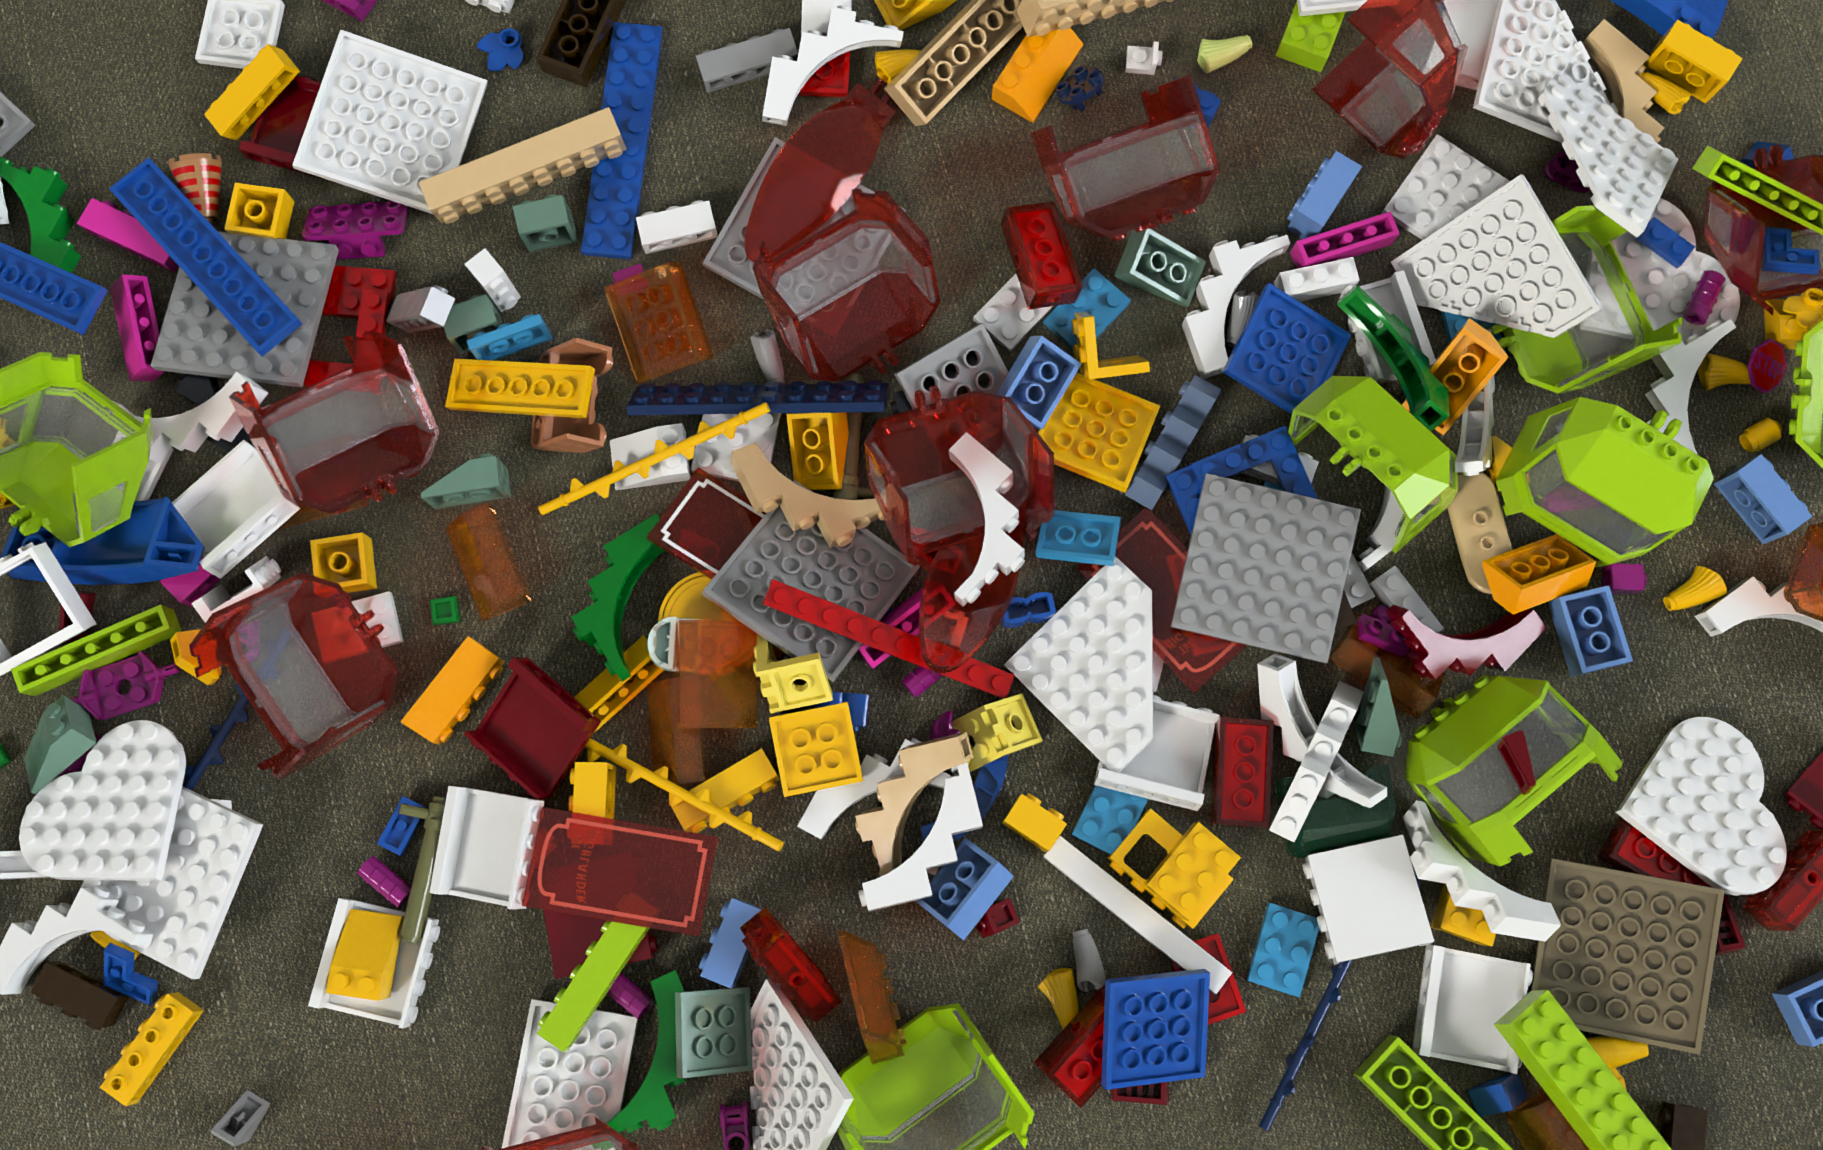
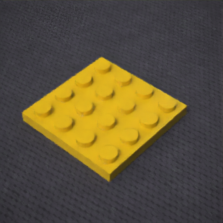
(1099, 431)

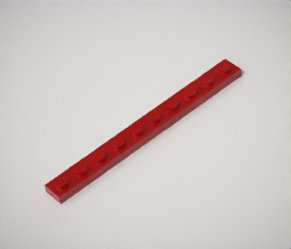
(878, 636)

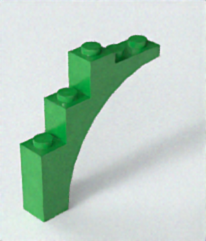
(48, 220)
(1424, 392)
(602, 621)
(651, 1099)

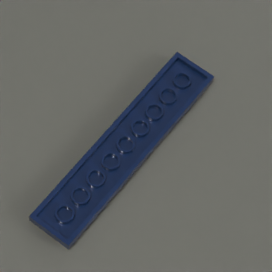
(781, 398)

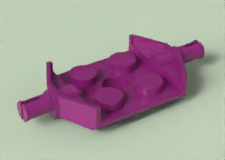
(101, 687)

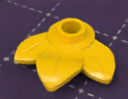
(1806, 307)

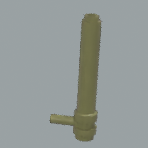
(850, 484)
(419, 896)

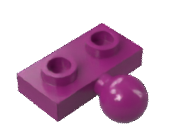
(1380, 633)

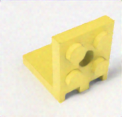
(778, 678)
(994, 731)

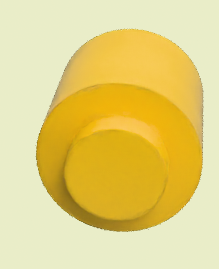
(1760, 435)

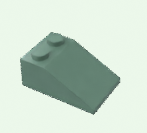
(1160, 267)
(470, 483)
(1376, 719)
(58, 741)

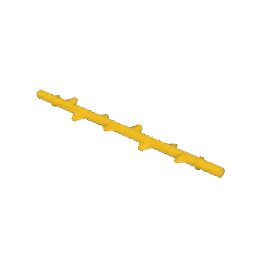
(661, 452)
(678, 794)

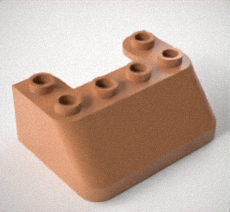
(569, 433)

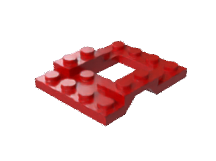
(355, 294)

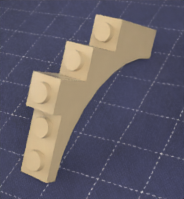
(1621, 65)
(802, 508)
(898, 793)

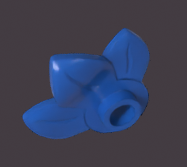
(500, 52)

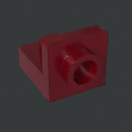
(997, 918)

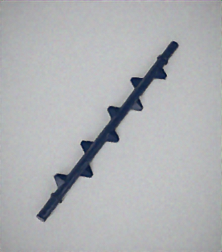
(219, 732)
(1296, 1059)

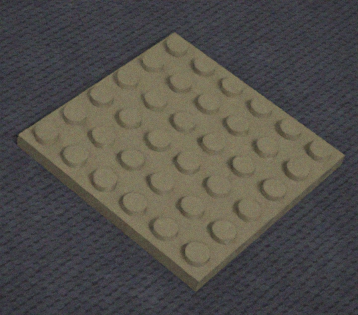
(1630, 953)

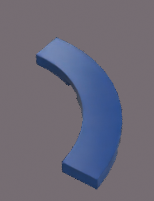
(986, 791)

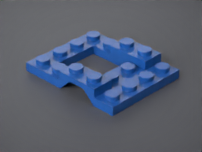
(1272, 447)

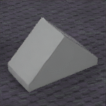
(241, 1119)

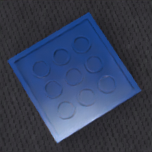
(1285, 349)
(1155, 1028)

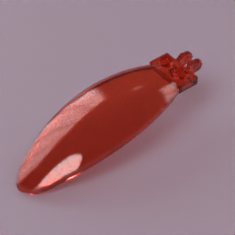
(817, 170)
(947, 629)

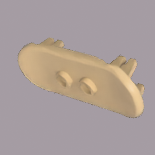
(1478, 526)

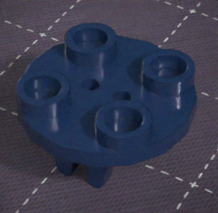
(1080, 86)

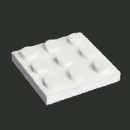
(237, 31)
(715, 454)

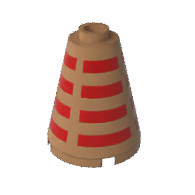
(199, 181)

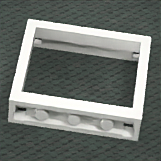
(64, 592)

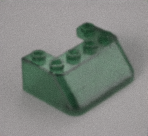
(1341, 821)

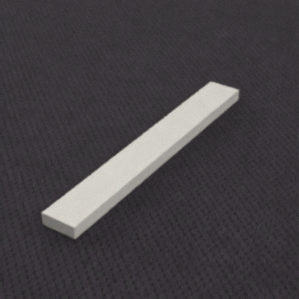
(1135, 912)

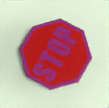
(1767, 366)

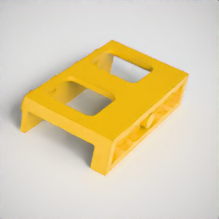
(1167, 837)

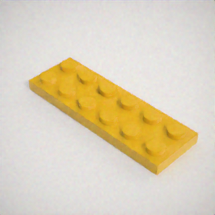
(520, 388)

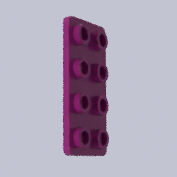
(356, 227)

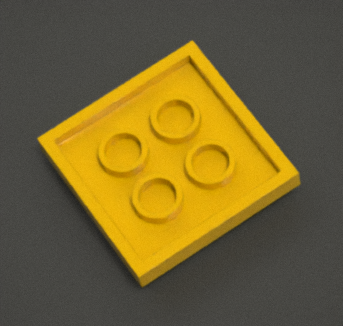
(815, 749)

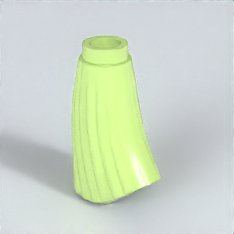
(1218, 53)

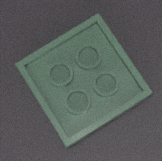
(713, 1032)

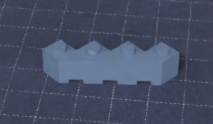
(1173, 441)

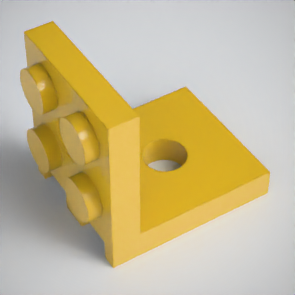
(1086, 352)

